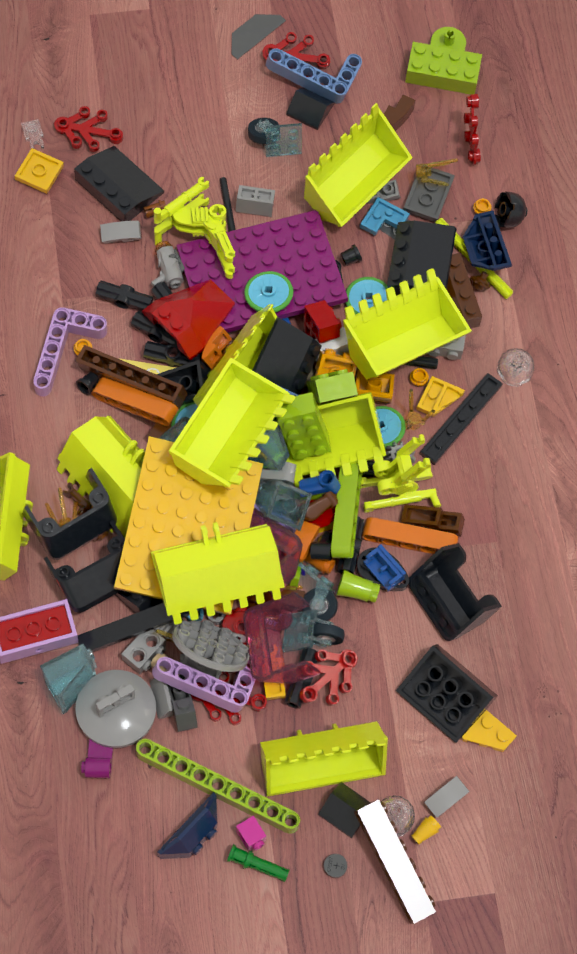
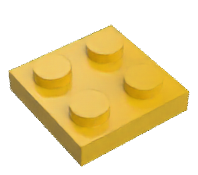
(39, 170)

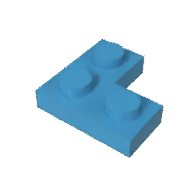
(383, 212)

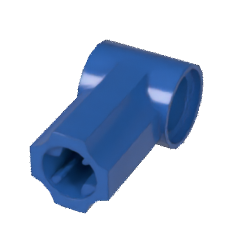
(321, 483)

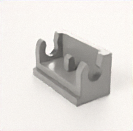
(255, 200)

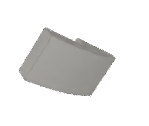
(388, 192)
(119, 231)
(446, 796)

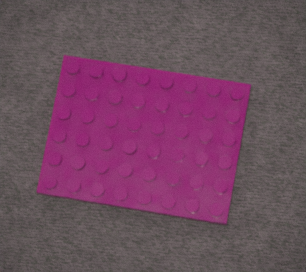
(287, 246)

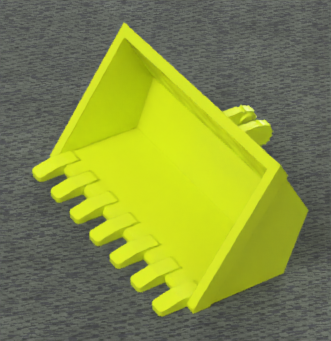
(112, 456)
(218, 571)

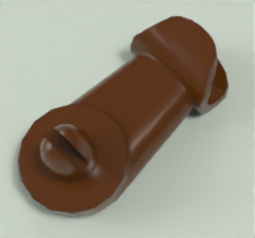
(82, 502)
(320, 505)

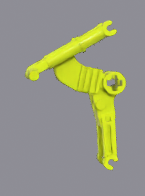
(198, 222)
(400, 479)

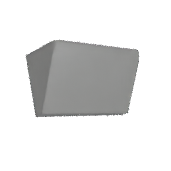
(162, 697)

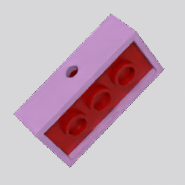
(36, 631)

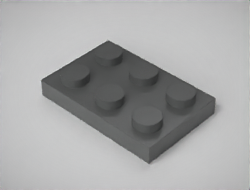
(428, 199)

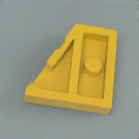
(438, 396)
(489, 733)

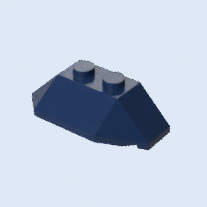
(485, 243)
(193, 832)

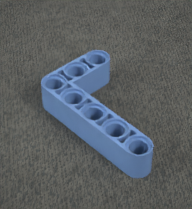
(315, 75)

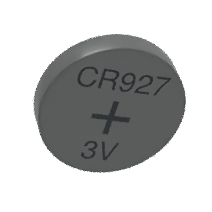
(335, 865)

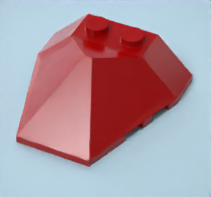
(191, 315)

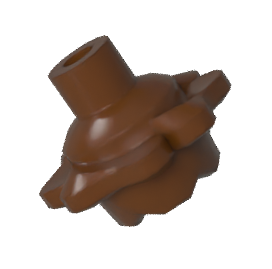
(480, 282)

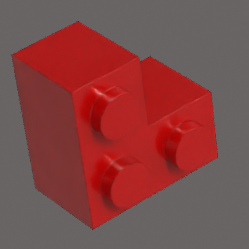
(321, 322)

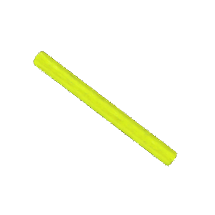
(493, 278)

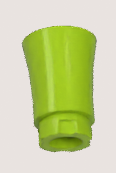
(357, 587)

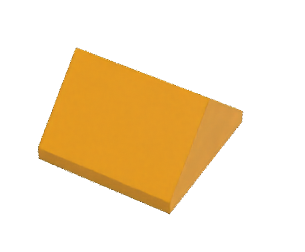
(380, 387)

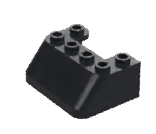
(447, 595)

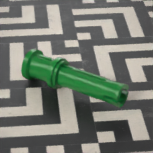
(248, 860)

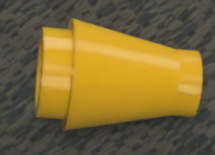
(426, 829)

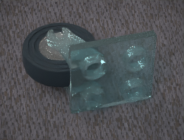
(276, 138)
(321, 597)
(309, 631)

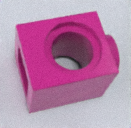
(251, 834)

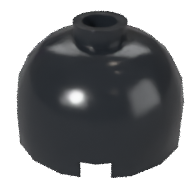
(510, 209)

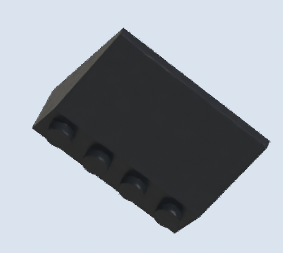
(117, 183)
(418, 249)
(287, 356)
(446, 692)

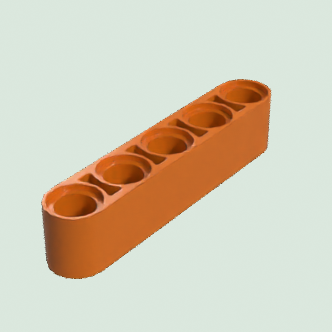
(135, 401)
(406, 535)

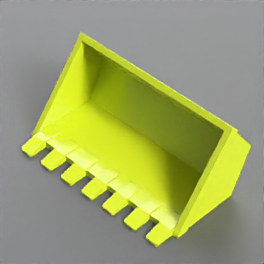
(355, 168)
(402, 325)
(244, 348)
(229, 426)
(352, 434)
(13, 491)
(324, 758)

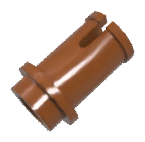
(149, 210)

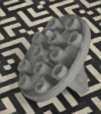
(210, 650)
(115, 708)

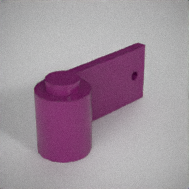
(98, 762)

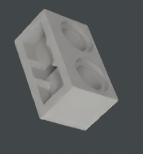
(140, 647)

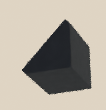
(309, 108)
(340, 809)

